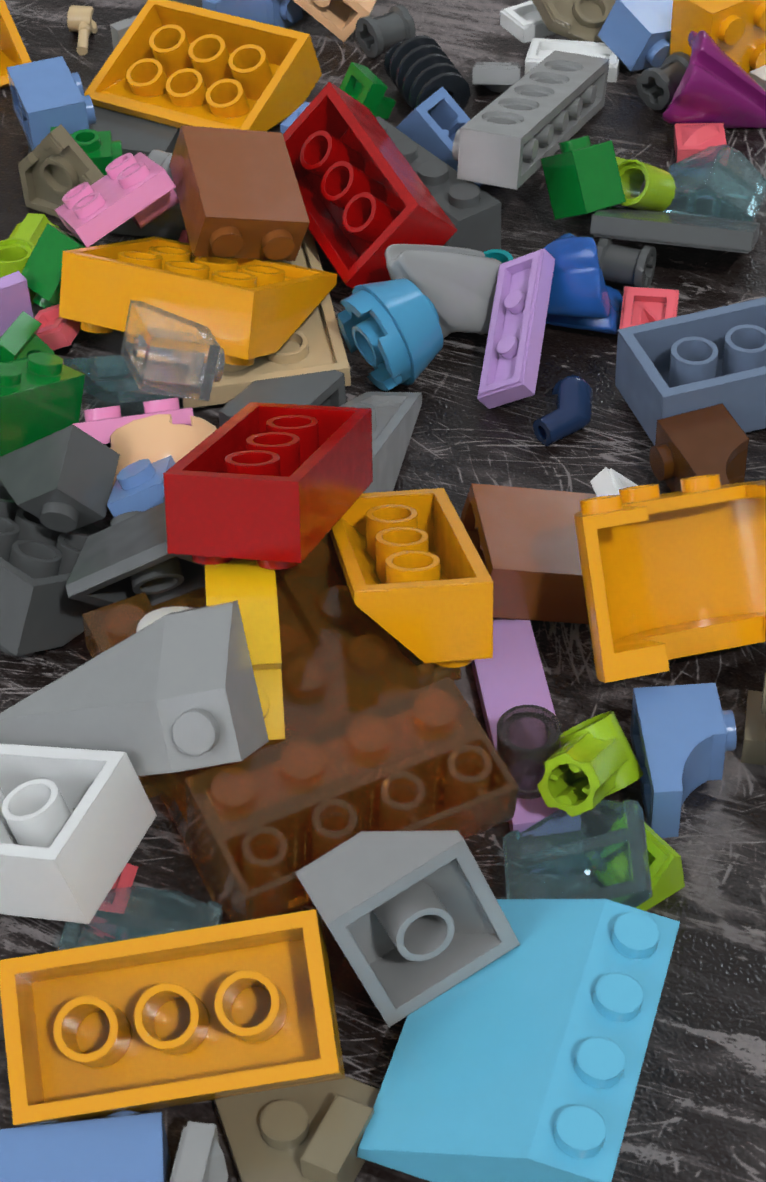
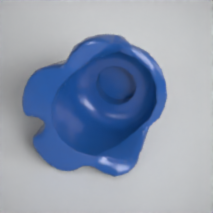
(579, 290)

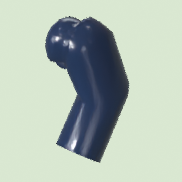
(572, 411)

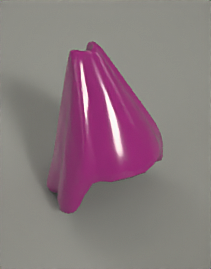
(716, 90)

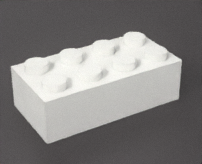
(66, 828)

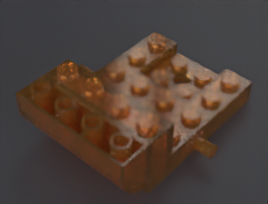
(361, 751)

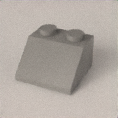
(408, 914)

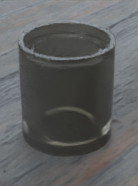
(524, 742)

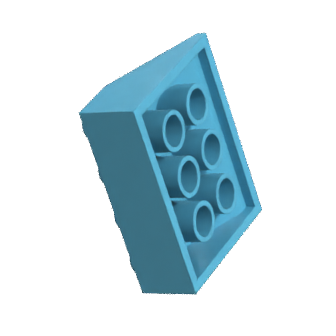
(530, 1056)

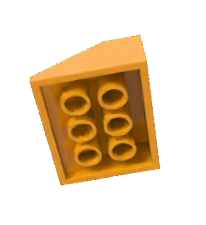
(206, 69)
(243, 302)

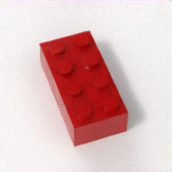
(359, 188)
(268, 483)

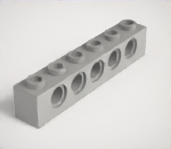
(530, 120)

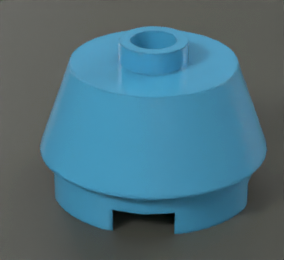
(392, 330)

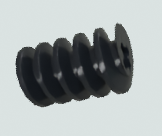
(422, 68)

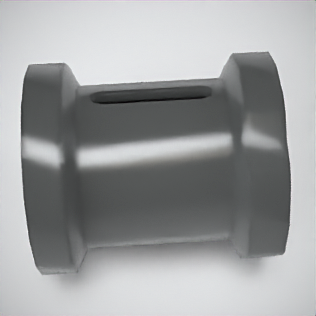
(384, 30)
(659, 84)
(626, 264)

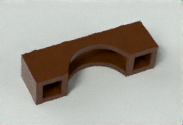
(699, 445)

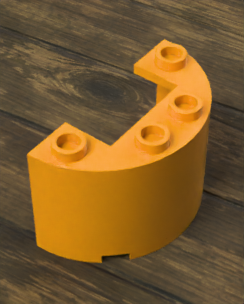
(672, 573)

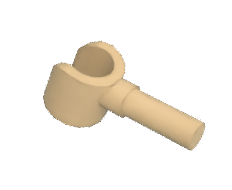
(80, 21)

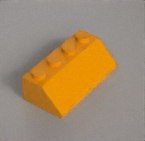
(418, 574)

